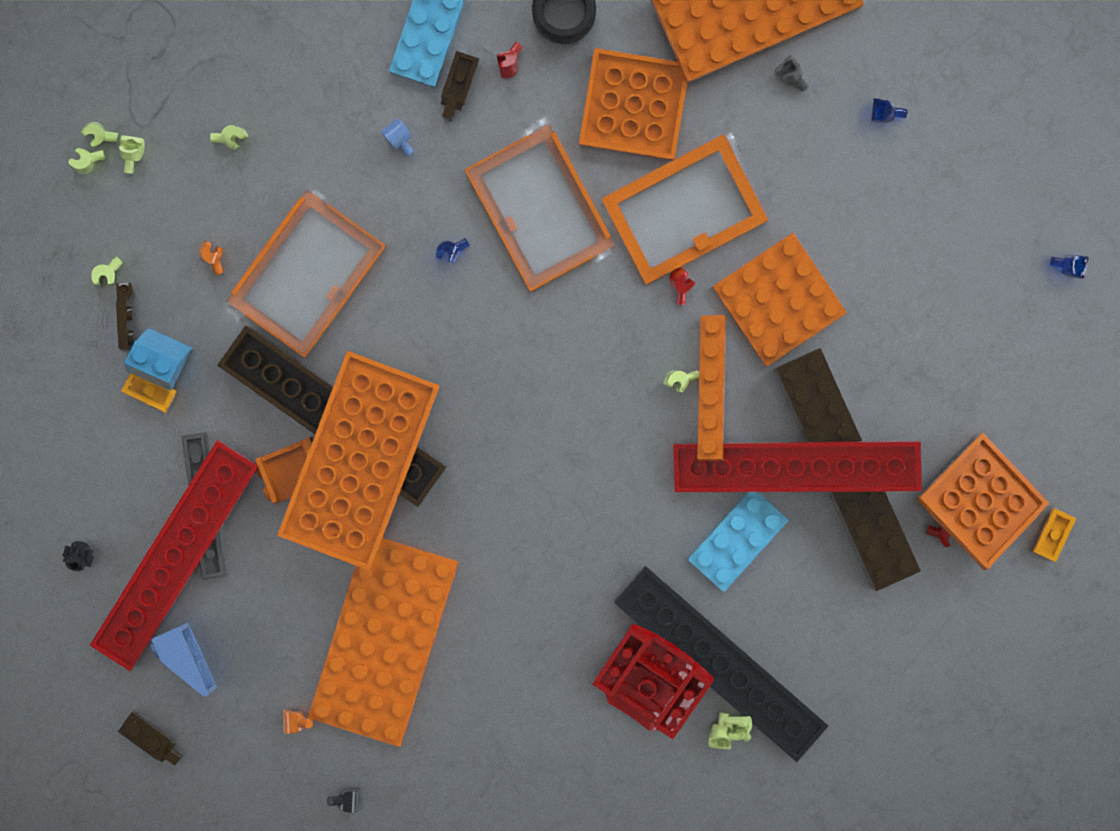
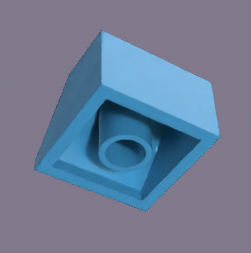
(157, 358)

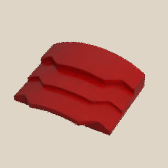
(653, 681)

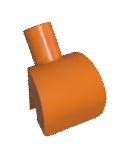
(211, 257)
(295, 721)

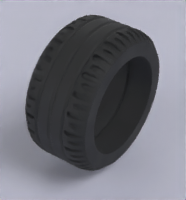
(564, 36)

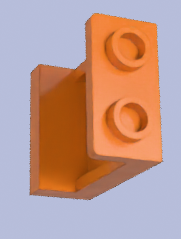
(282, 470)

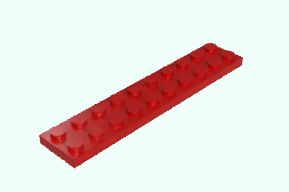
(801, 467)
(174, 555)

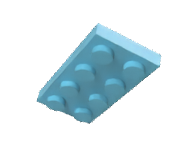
(426, 40)
(738, 539)

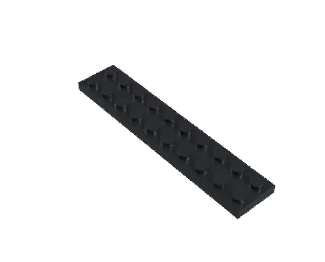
(734, 672)

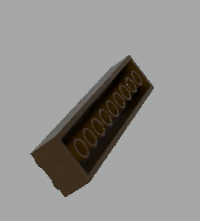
(304, 398)
(864, 515)

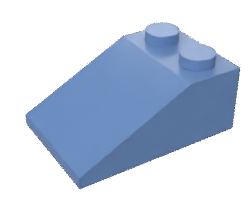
(182, 655)

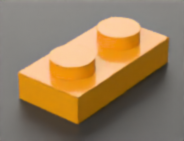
(148, 393)
(1054, 534)

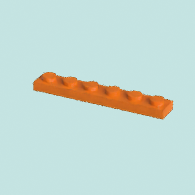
(711, 388)

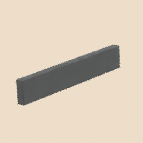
(195, 451)

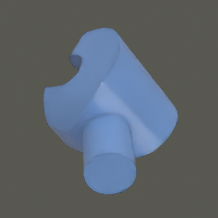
(397, 136)

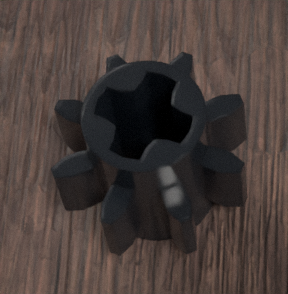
(77, 556)

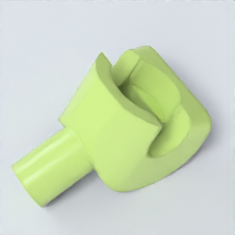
(99, 132)
(228, 136)
(131, 150)
(86, 161)
(106, 271)
(682, 379)
(739, 727)
(719, 733)

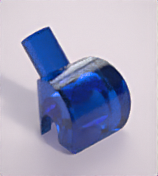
(886, 111)
(451, 248)
(1071, 265)

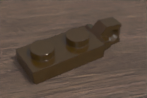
(458, 83)
(125, 314)
(150, 738)

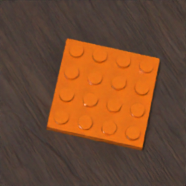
(633, 104)
(779, 299)
(983, 501)

